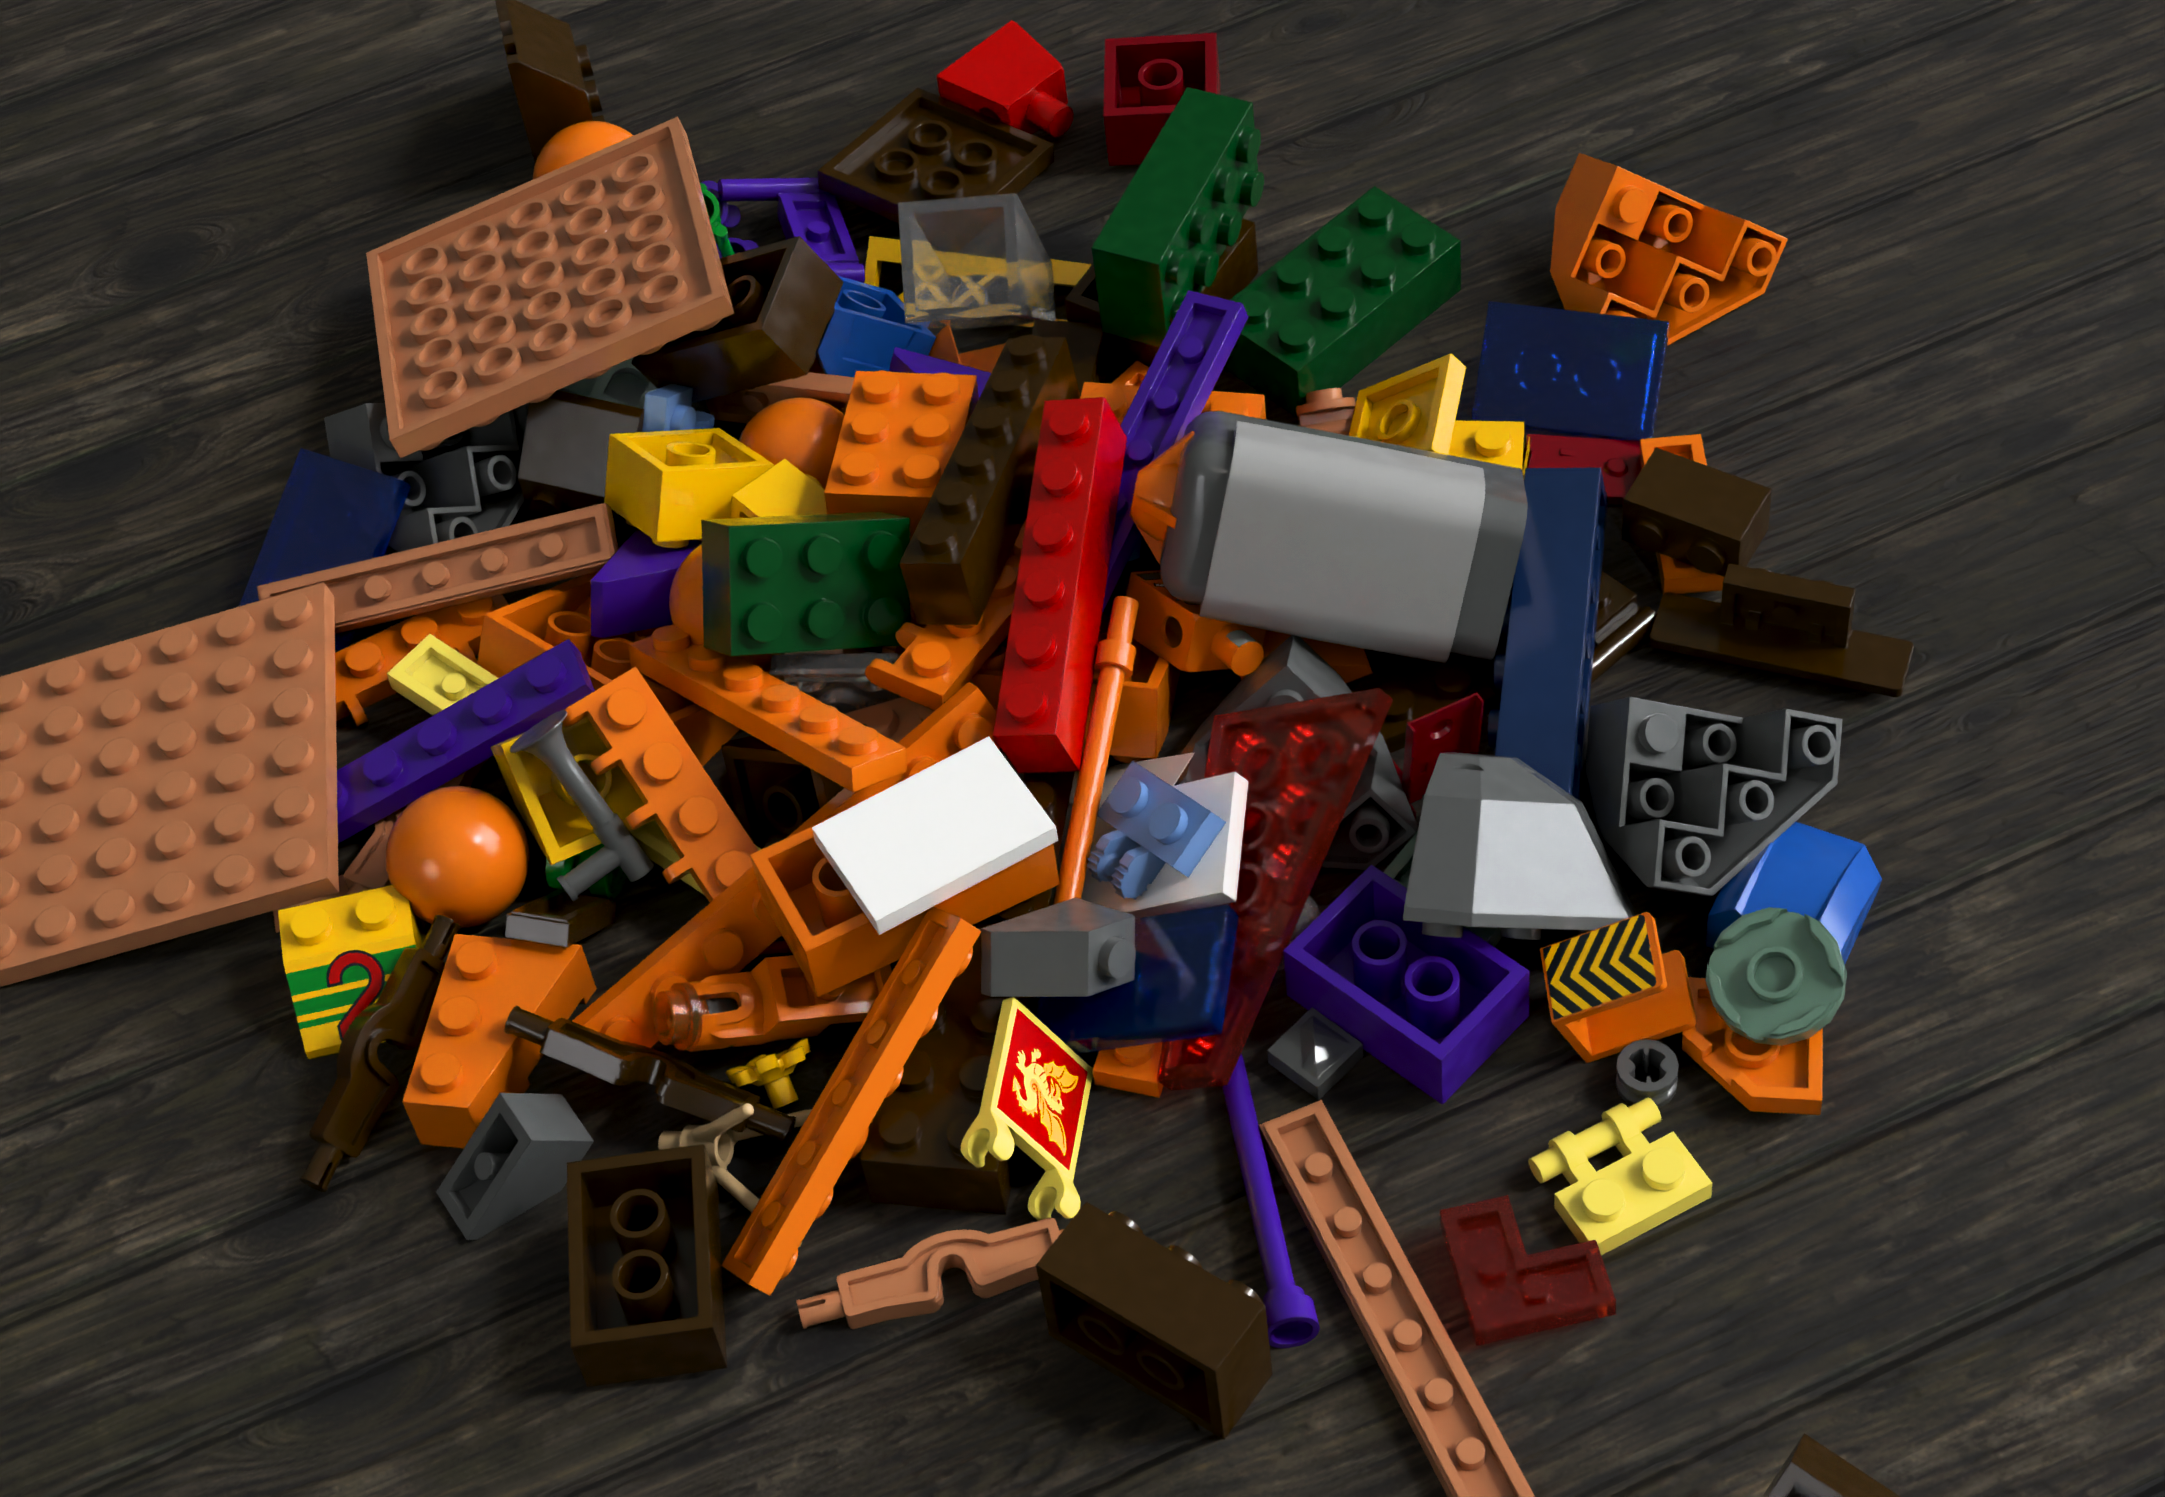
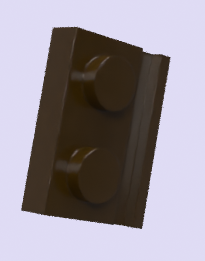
(1421, 688)

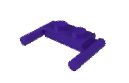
(804, 213)

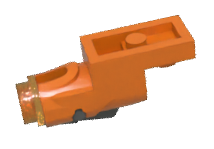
(758, 1006)

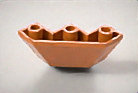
(1653, 252)

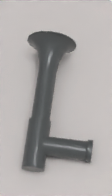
(620, 847)

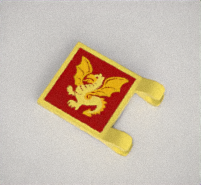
(1035, 1101)

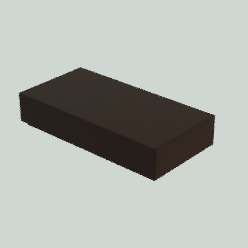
(559, 920)

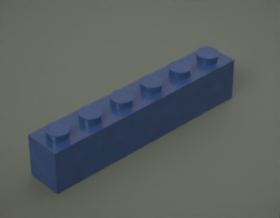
(1552, 626)

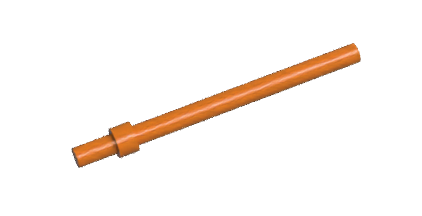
(1113, 664)

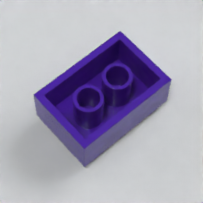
(1409, 997)

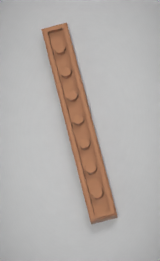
(1391, 1307)

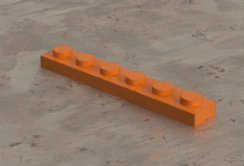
(769, 709)
(851, 1099)

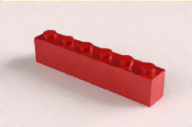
(1060, 587)

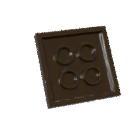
(933, 153)

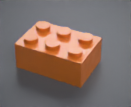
(897, 441)

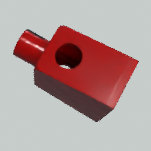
(1011, 82)

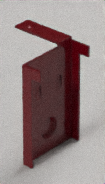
(1616, 458)
(1442, 731)

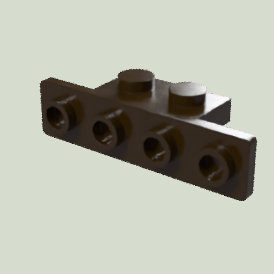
(1784, 629)

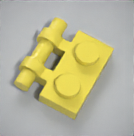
(1629, 1195)

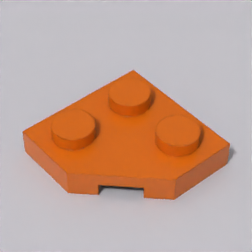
(1755, 1073)

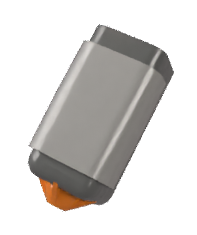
(1334, 536)

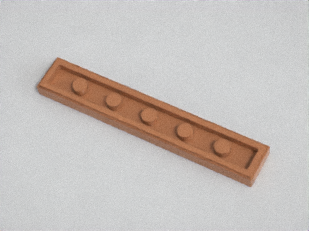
(464, 568)

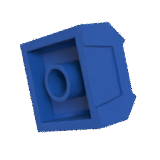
(866, 330)
(1807, 875)

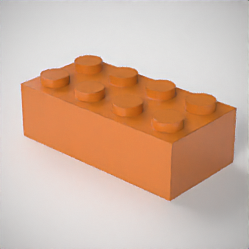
(832, 933)

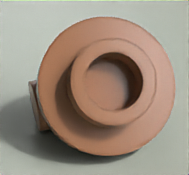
(1327, 411)

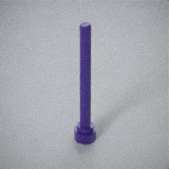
(1289, 1311)

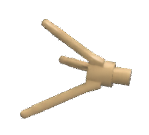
(720, 1143)

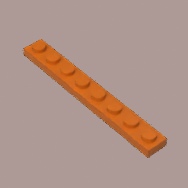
(736, 922)

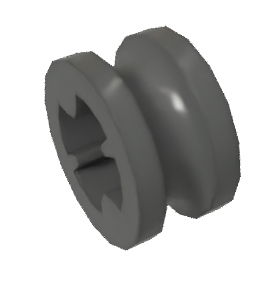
(1647, 1054)

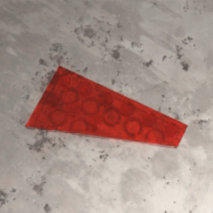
(1300, 779)

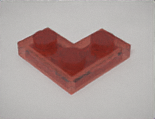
(1519, 1292)

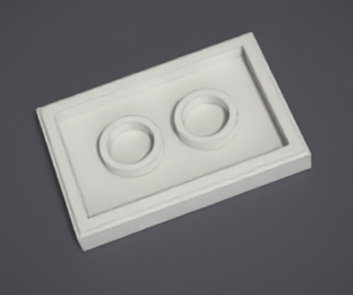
(934, 835)
(1215, 876)

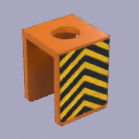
(1616, 988)

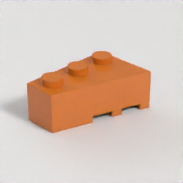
(465, 1047)

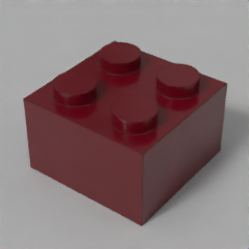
(1145, 84)

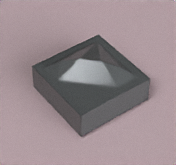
(1315, 1053)

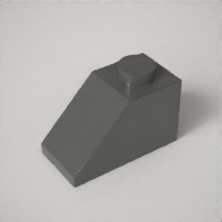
(1058, 952)
(513, 1161)

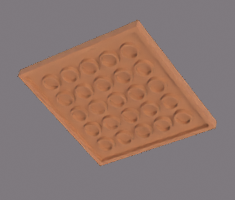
(544, 287)
(168, 784)

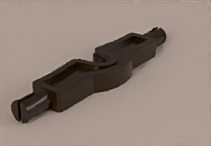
(626, 1062)
(363, 1082)

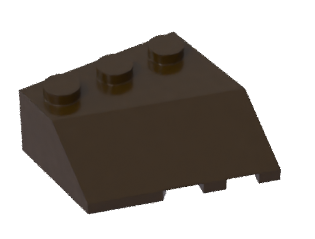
(546, 72)

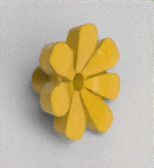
(772, 1073)

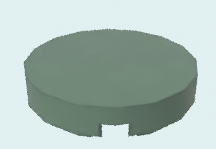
(1776, 976)

